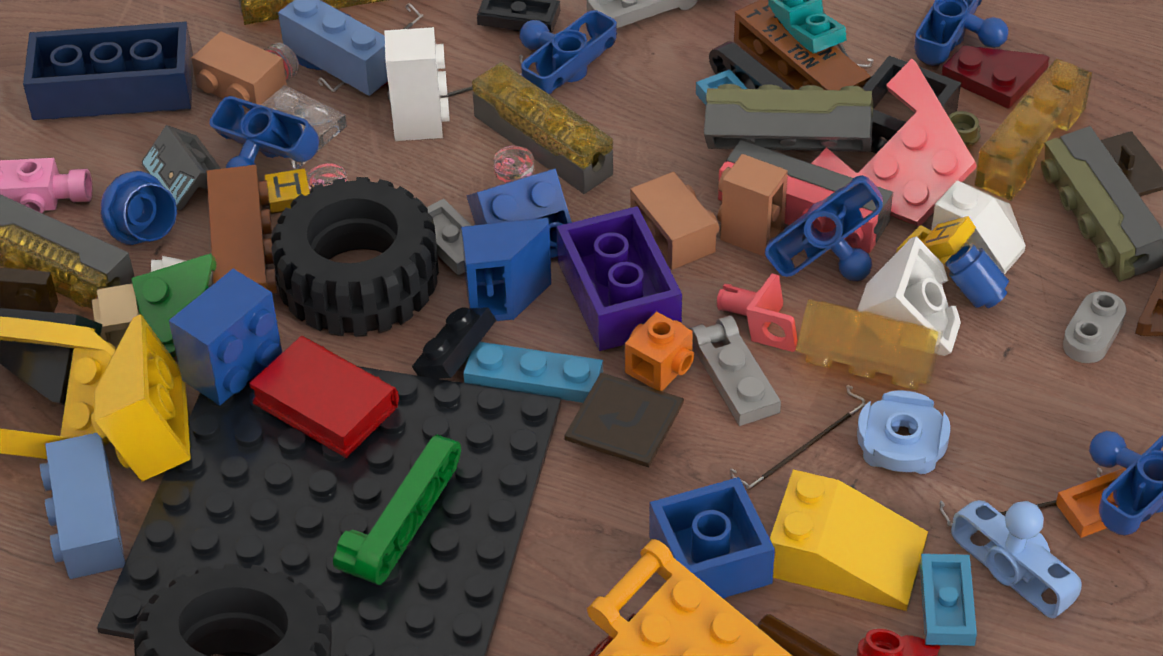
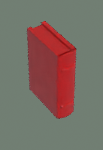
(324, 396)

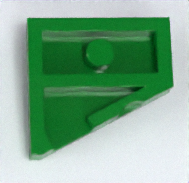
(169, 290)

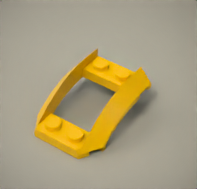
(88, 365)

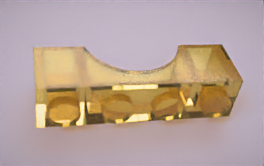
(1013, 148)

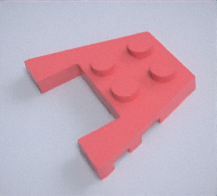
(920, 158)

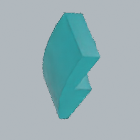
(808, 23)

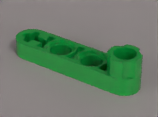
(377, 553)

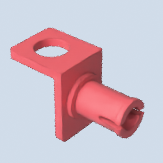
(761, 310)

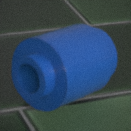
(977, 276)

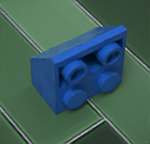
(523, 199)
(506, 265)

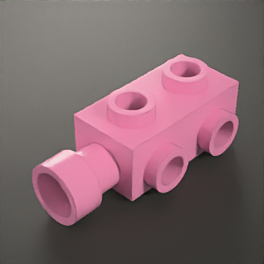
(40, 185)

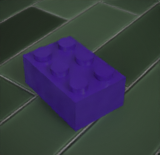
(616, 274)

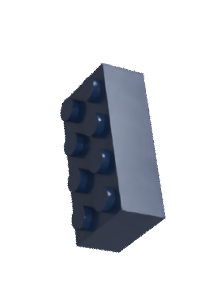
(109, 70)

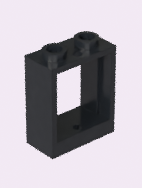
(886, 126)

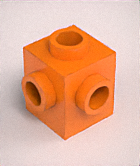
(658, 351)

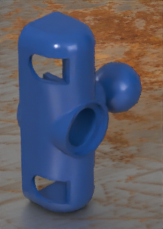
(946, 26)
(566, 54)
(263, 131)
(844, 210)
(1137, 490)

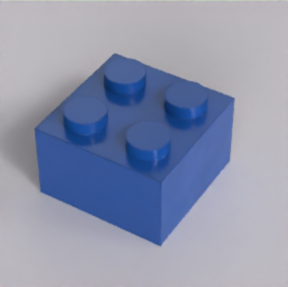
(226, 336)
(716, 536)

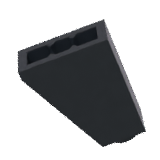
(40, 365)

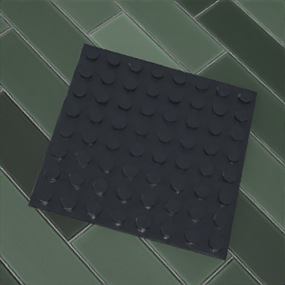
(284, 501)

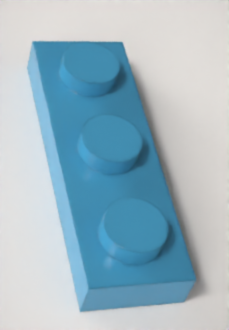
(532, 371)

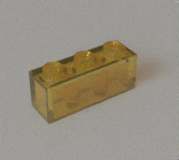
(868, 343)

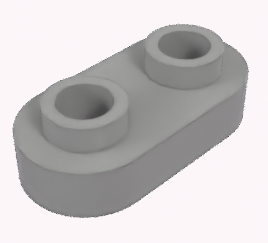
(1094, 327)

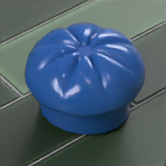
(137, 208)

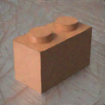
(238, 69)
(752, 203)
(676, 219)

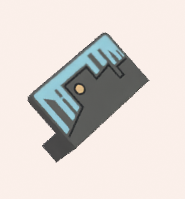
(179, 163)

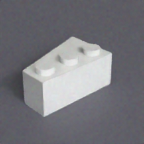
(416, 83)

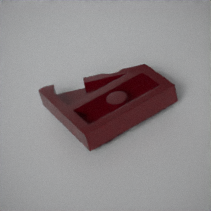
(995, 73)

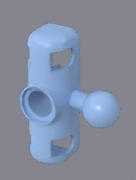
(1017, 553)

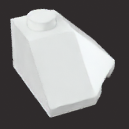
(993, 218)
(913, 292)

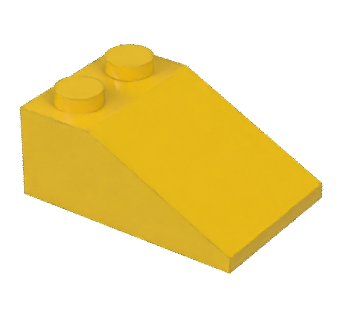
(143, 404)
(845, 542)

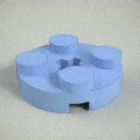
(897, 452)

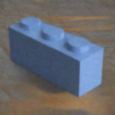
(335, 43)
(82, 506)

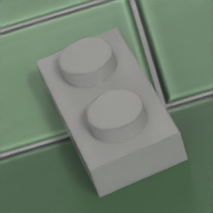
(449, 234)

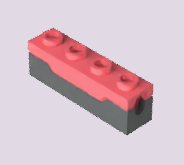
(812, 184)

